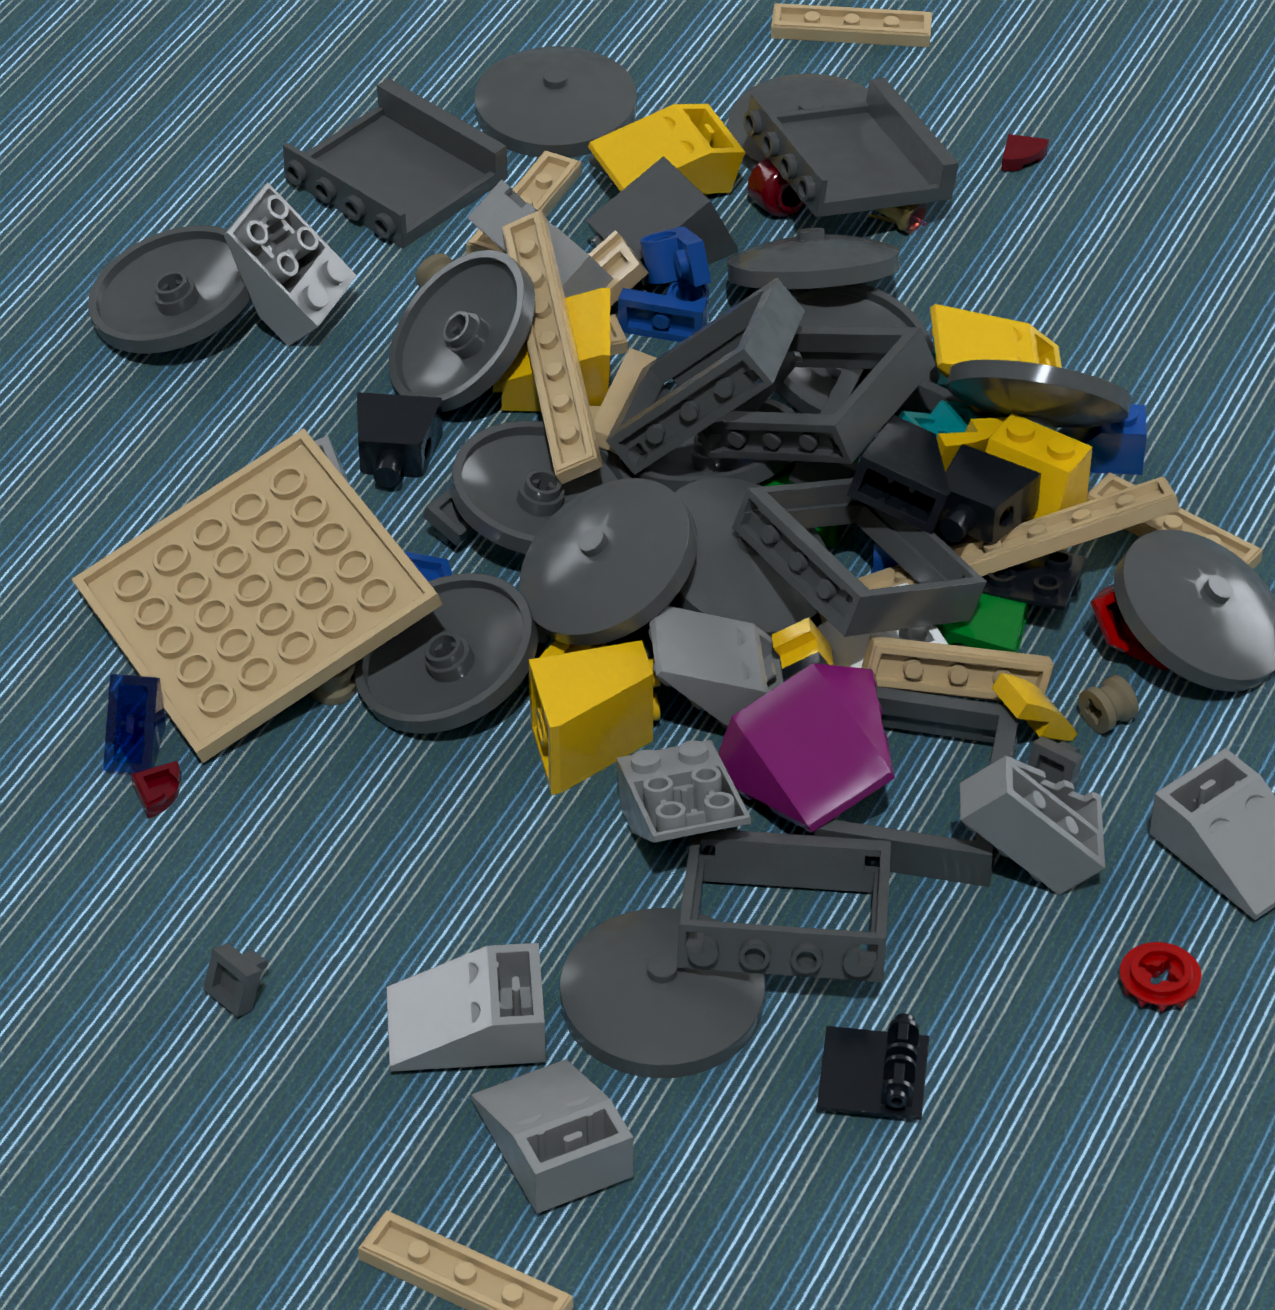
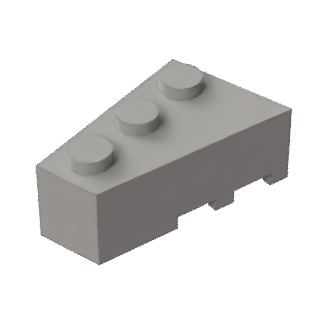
(576, 268)
(1036, 822)

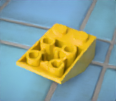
(685, 135)
(976, 336)

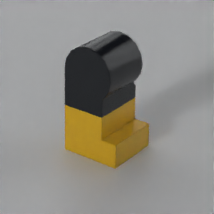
(800, 647)

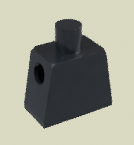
(397, 435)
(987, 496)

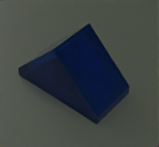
(133, 723)

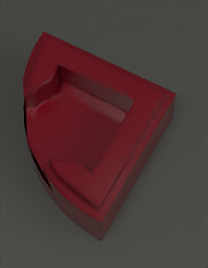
(1023, 150)
(157, 787)

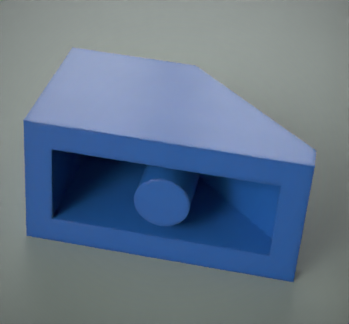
(1116, 446)

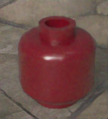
(771, 191)

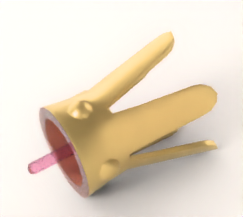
(906, 217)

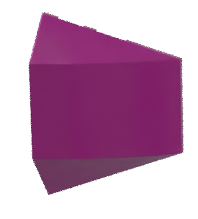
(810, 745)

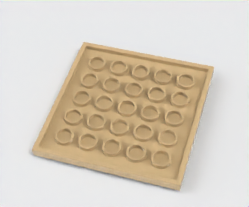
(256, 593)

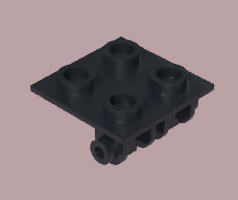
(1040, 581)
(875, 1070)

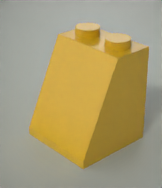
(591, 331)
(1058, 458)
(591, 709)

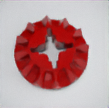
(1150, 961)

